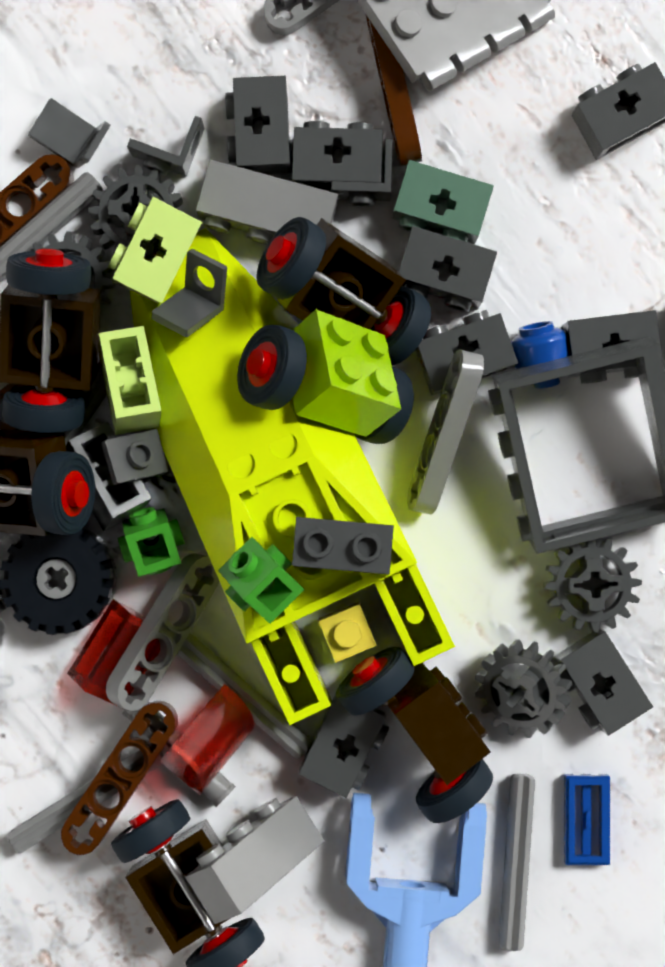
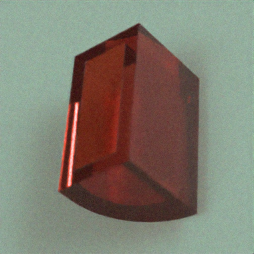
(106, 648)
(210, 740)

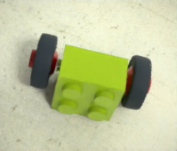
(332, 373)

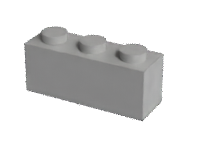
(258, 202)
(254, 858)

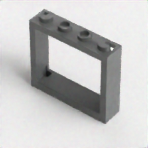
(603, 523)

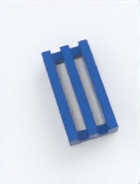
(586, 781)

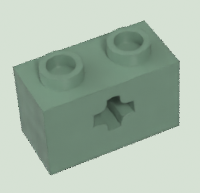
(465, 199)

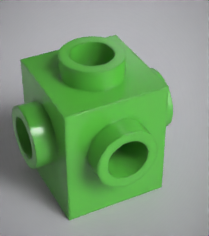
(154, 555)
(260, 580)

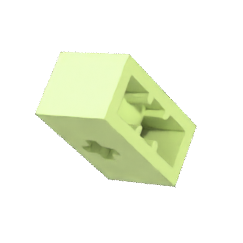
(176, 233)
(129, 380)

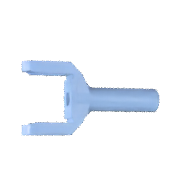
(410, 906)

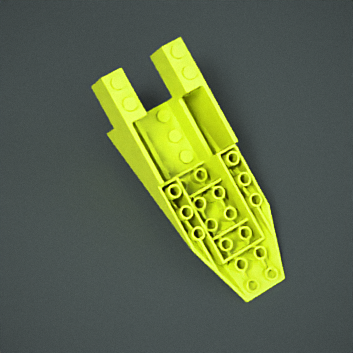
(262, 468)

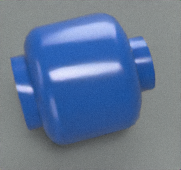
(540, 344)

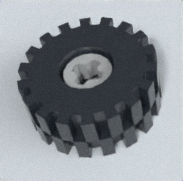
(54, 609)

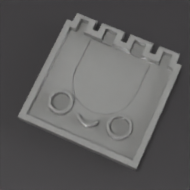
(448, 35)

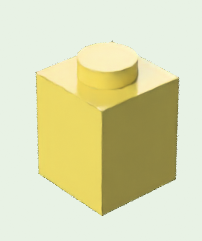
(347, 632)

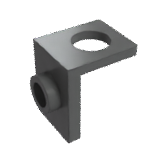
(67, 134)
(167, 161)
(365, 193)
(195, 302)
(135, 457)

